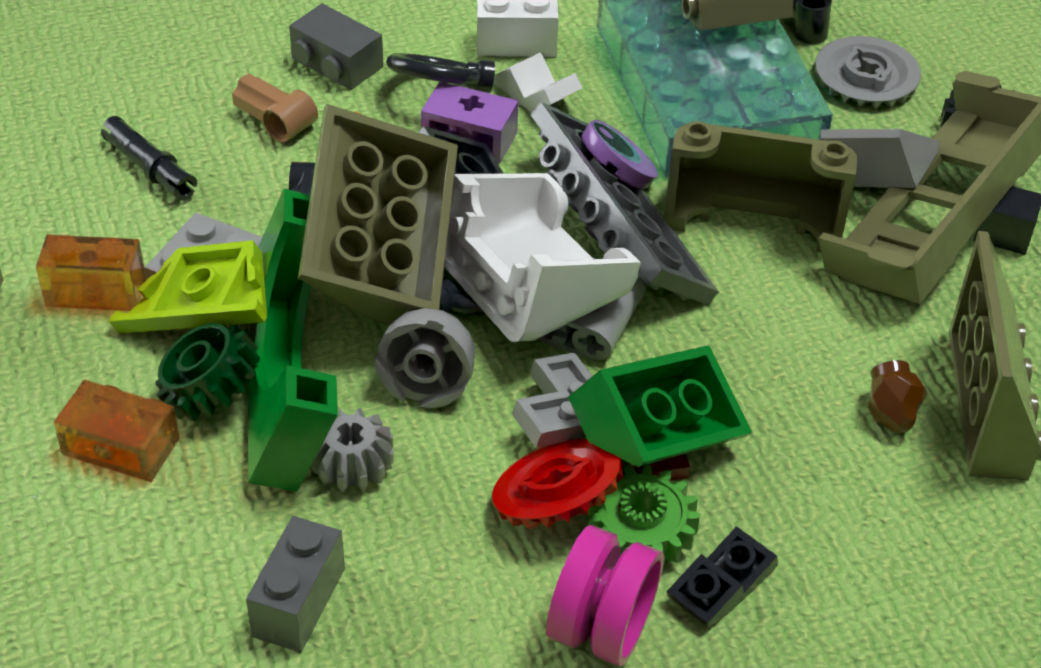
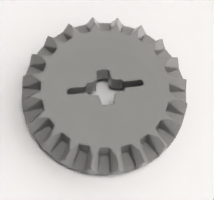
(886, 68)

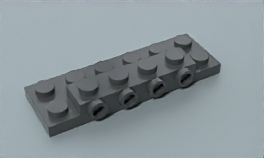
(616, 211)

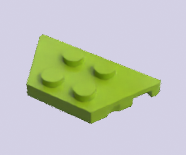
(200, 288)

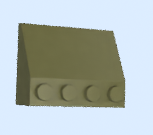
(378, 215)
(992, 373)

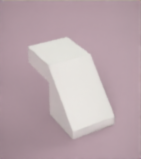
(533, 83)

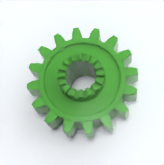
(649, 512)

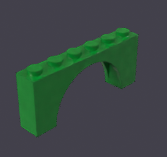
(286, 404)

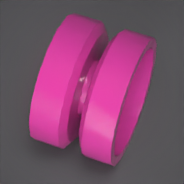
(604, 595)

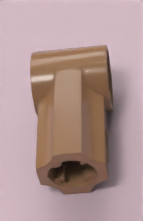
(280, 112)

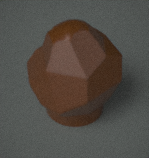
(895, 395)

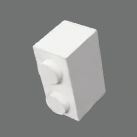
(517, 28)

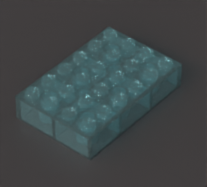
(713, 76)

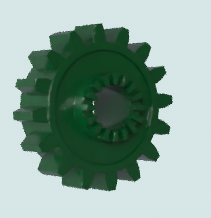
(205, 369)

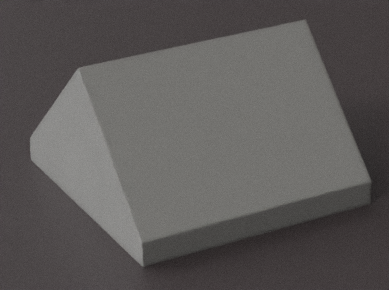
(887, 155)

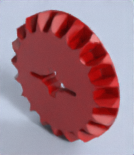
(556, 483)

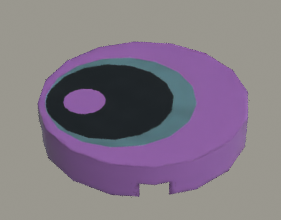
(613, 147)

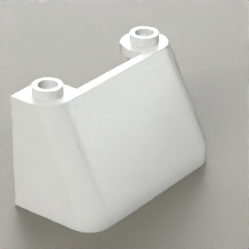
(520, 261)

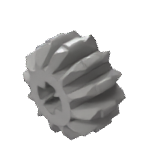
(355, 452)

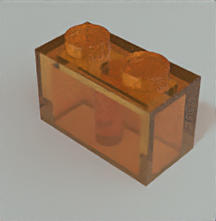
(91, 272)
(117, 430)

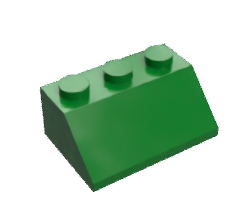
(659, 407)

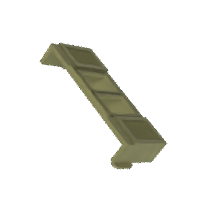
(987, 132)

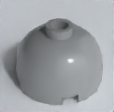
(426, 357)

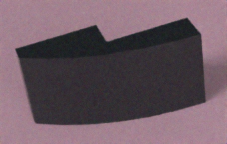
(724, 578)

